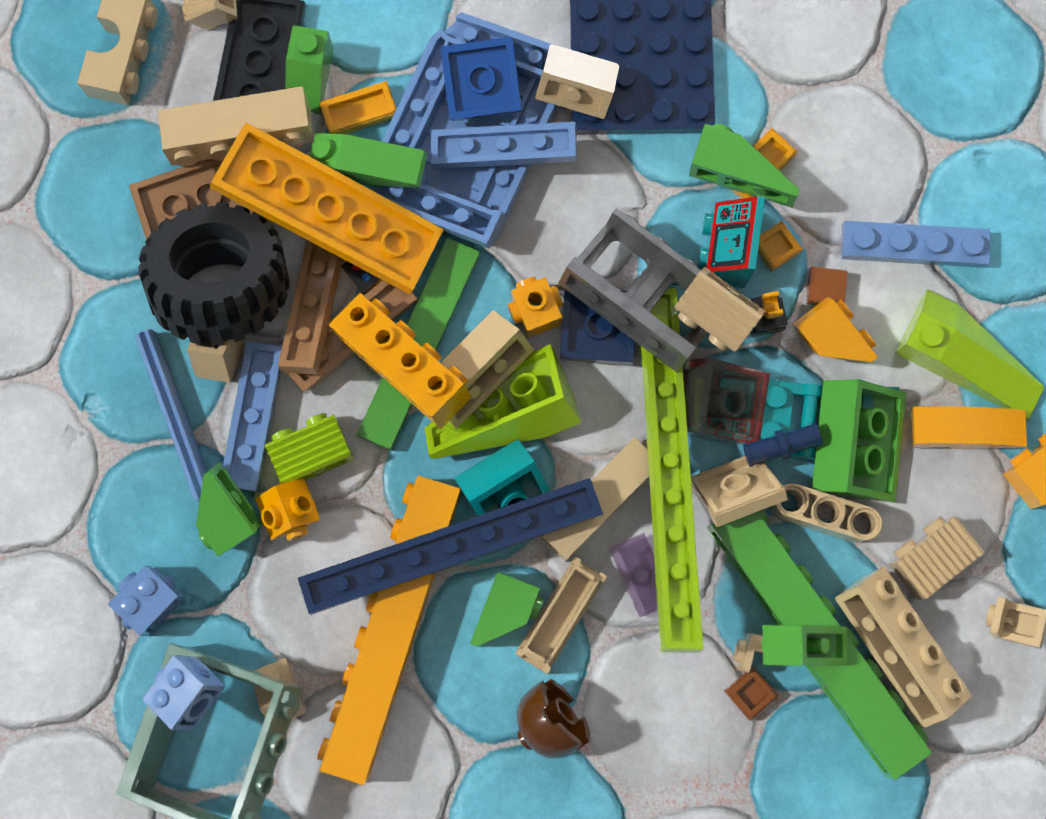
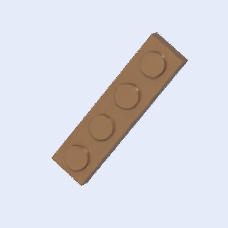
(310, 311)
(337, 352)

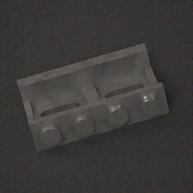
(632, 309)

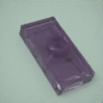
(637, 569)

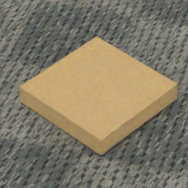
(737, 490)

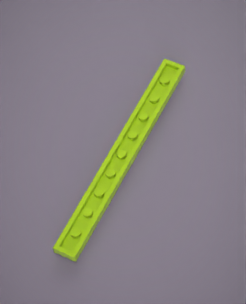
(671, 496)

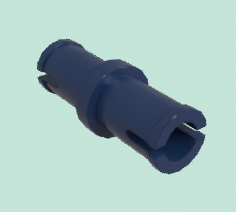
(782, 444)

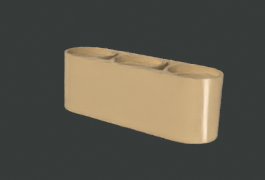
(842, 509)

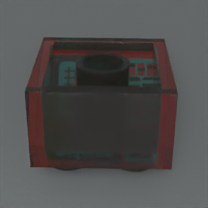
(724, 400)

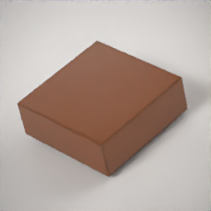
(826, 283)
(751, 693)

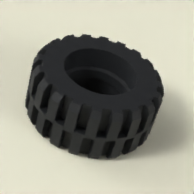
(207, 239)

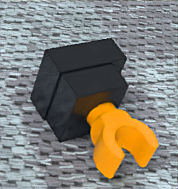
(774, 317)

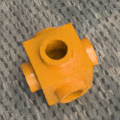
(535, 318)
(287, 510)

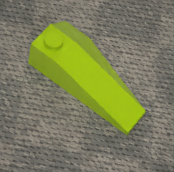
(961, 351)
(525, 407)

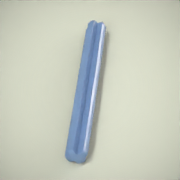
(172, 410)

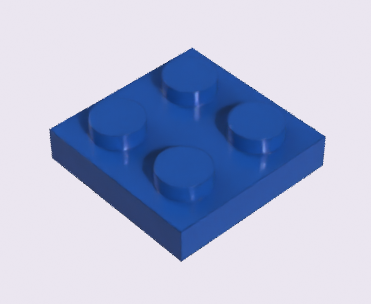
(481, 79)

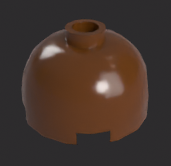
(549, 722)

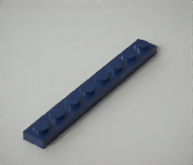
(449, 546)

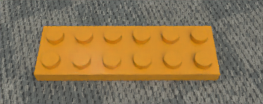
(326, 208)

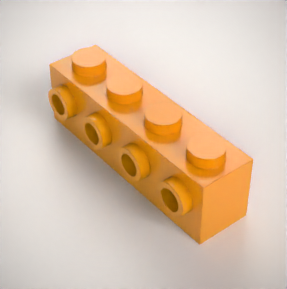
(401, 360)

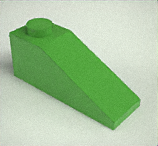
(370, 160)
(735, 164)

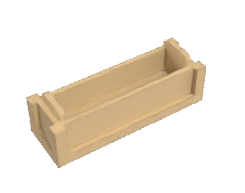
(560, 615)

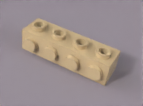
(211, 127)
(903, 648)

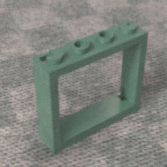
(155, 736)

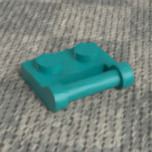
(779, 410)

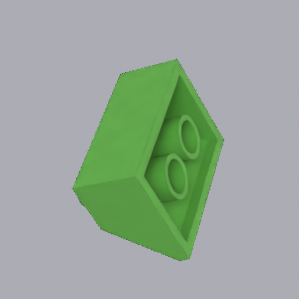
(859, 443)

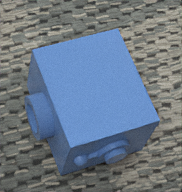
(146, 600)
(183, 692)

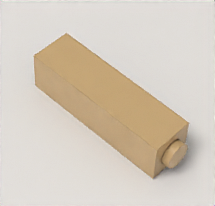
(613, 487)

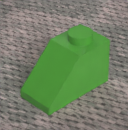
(309, 63)
(224, 512)
(506, 609)
(804, 645)

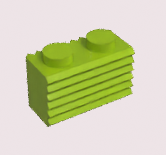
(309, 450)

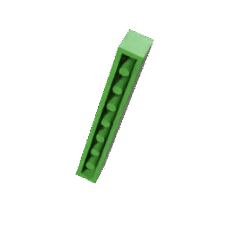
(853, 689)

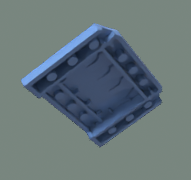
(470, 199)

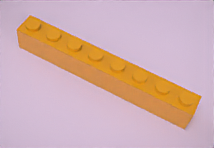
(384, 643)

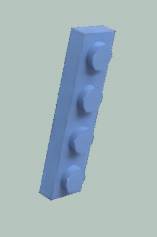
(504, 145)
(915, 244)
(252, 415)

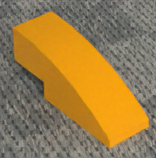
(968, 427)

